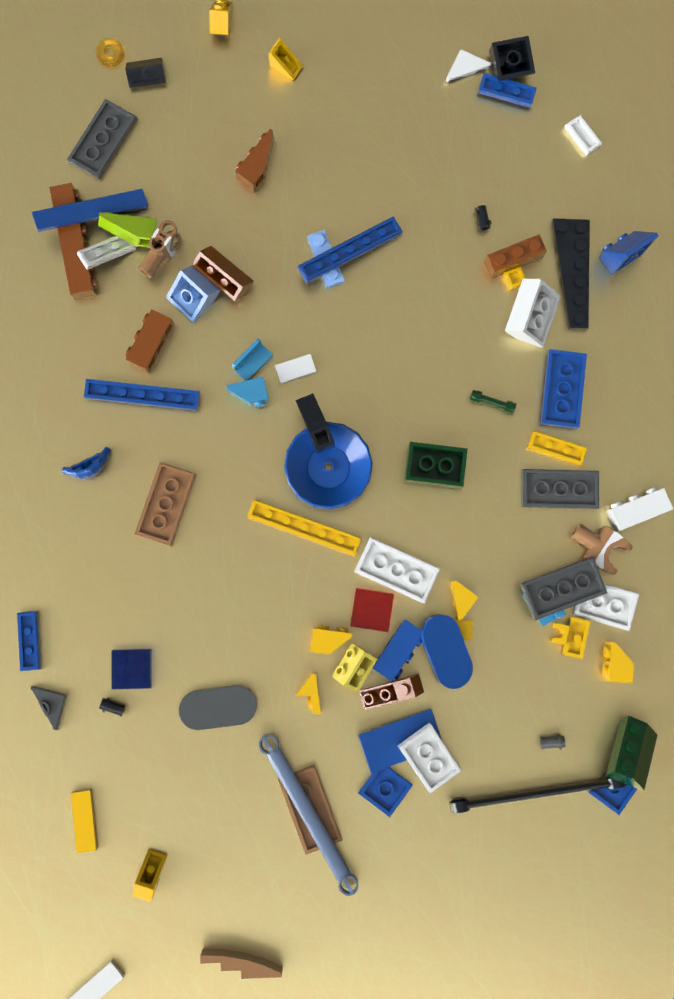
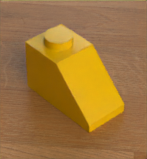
(149, 875)

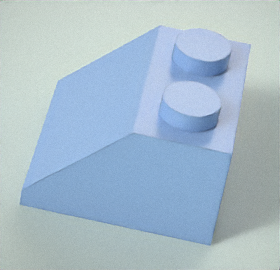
(192, 293)

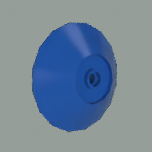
(333, 487)

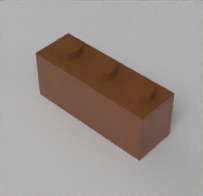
(515, 256)
(222, 273)
(149, 340)

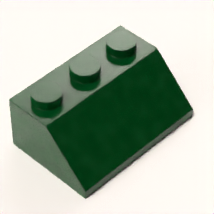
(632, 752)

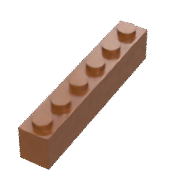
(72, 240)

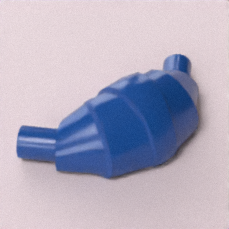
(89, 467)

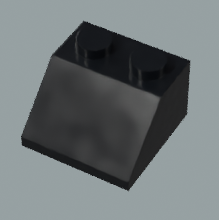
(512, 58)

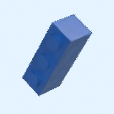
(398, 650)

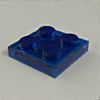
(131, 668)

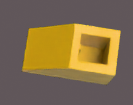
(220, 17)
(326, 640)
(617, 664)

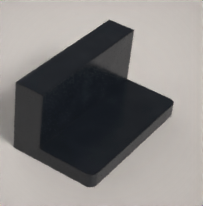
(145, 72)

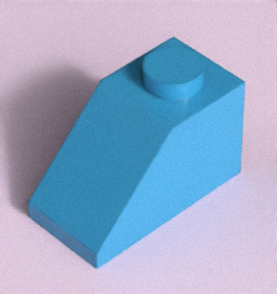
(250, 391)

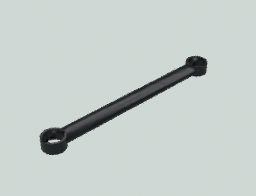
(464, 804)

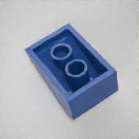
(626, 250)

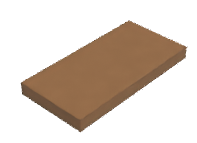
(165, 504)
(314, 789)

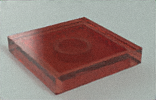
(372, 610)

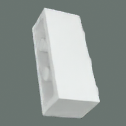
(639, 509)

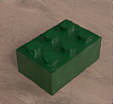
(435, 465)

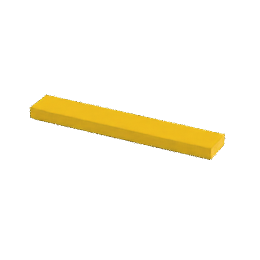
(304, 527)

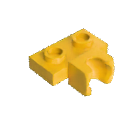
(572, 637)

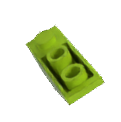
(129, 228)

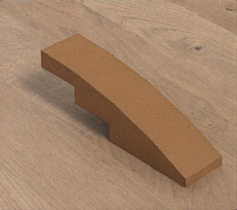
(249, 965)

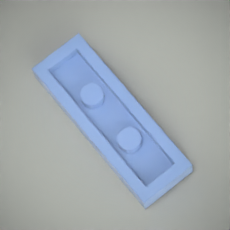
(319, 243)

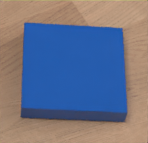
(385, 790)

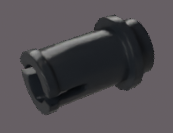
(482, 217)
(112, 707)

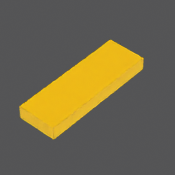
(557, 448)
(84, 821)

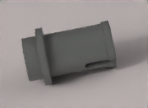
(552, 742)

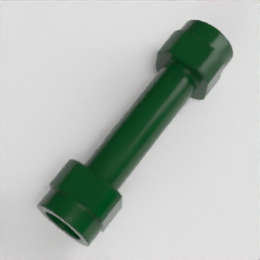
(509, 406)

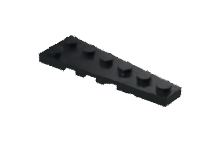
(573, 248)

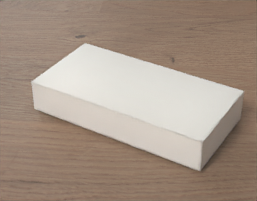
(583, 135)
(295, 368)

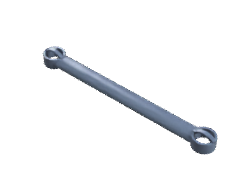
(309, 815)

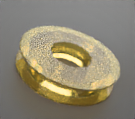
(114, 59)

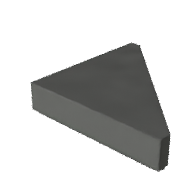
(51, 703)

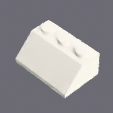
(533, 312)

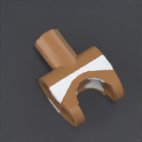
(161, 249)
(600, 545)

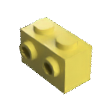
(354, 668)

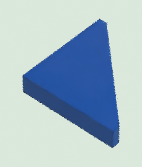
(614, 798)

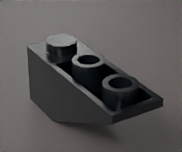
(315, 423)

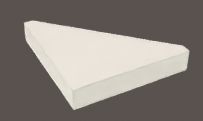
(466, 65)

